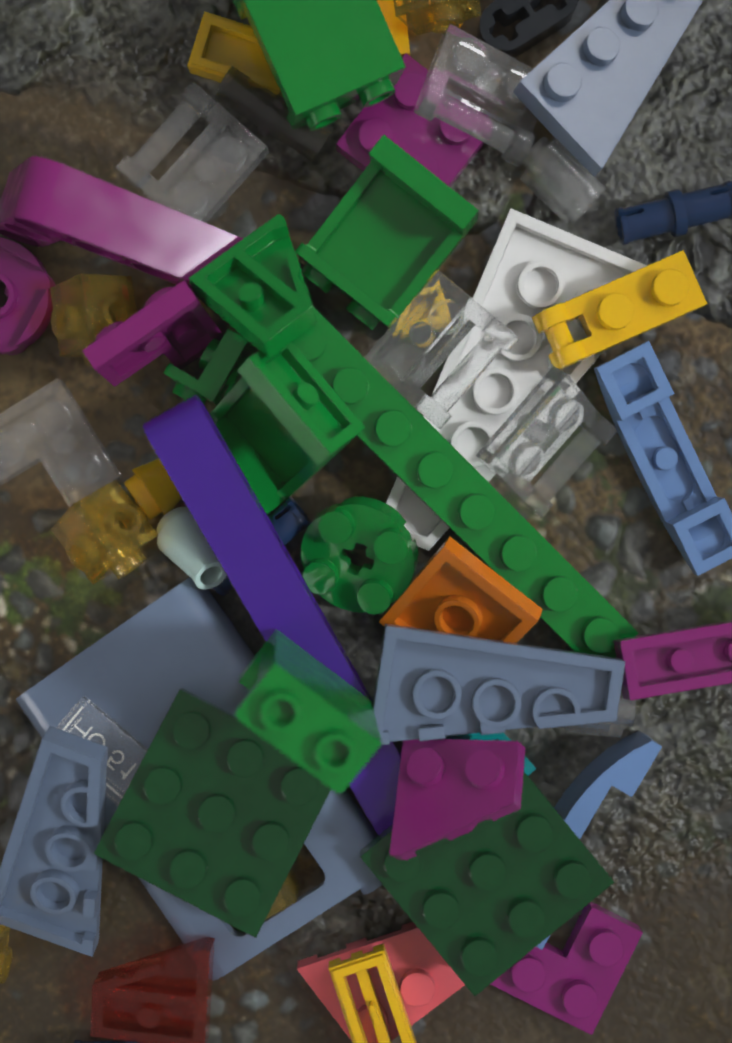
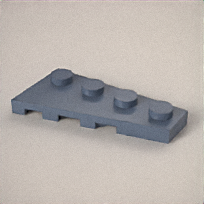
(603, 73)

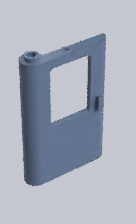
(135, 678)

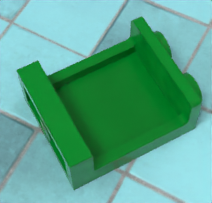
(325, 54)
(387, 236)
(283, 423)
(308, 712)

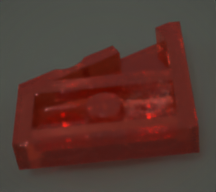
(157, 997)

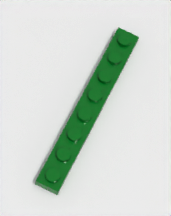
(464, 497)

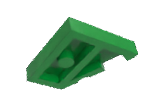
(259, 288)

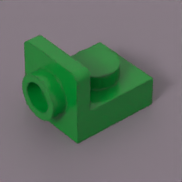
(220, 368)

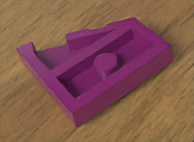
(452, 788)

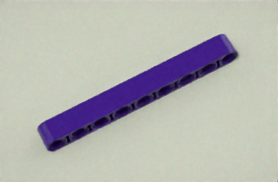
(261, 568)

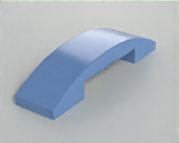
(665, 458)
(618, 766)

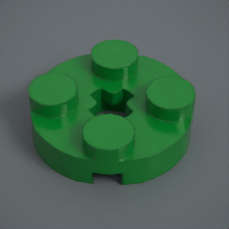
(387, 543)

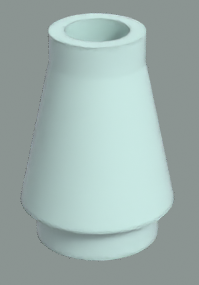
(188, 548)

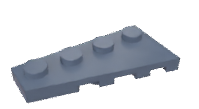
(467, 685)
(49, 864)

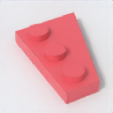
(419, 970)

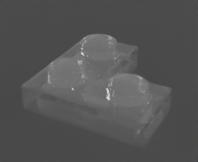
(55, 432)

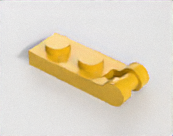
(621, 309)

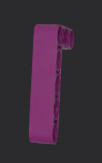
(58, 203)

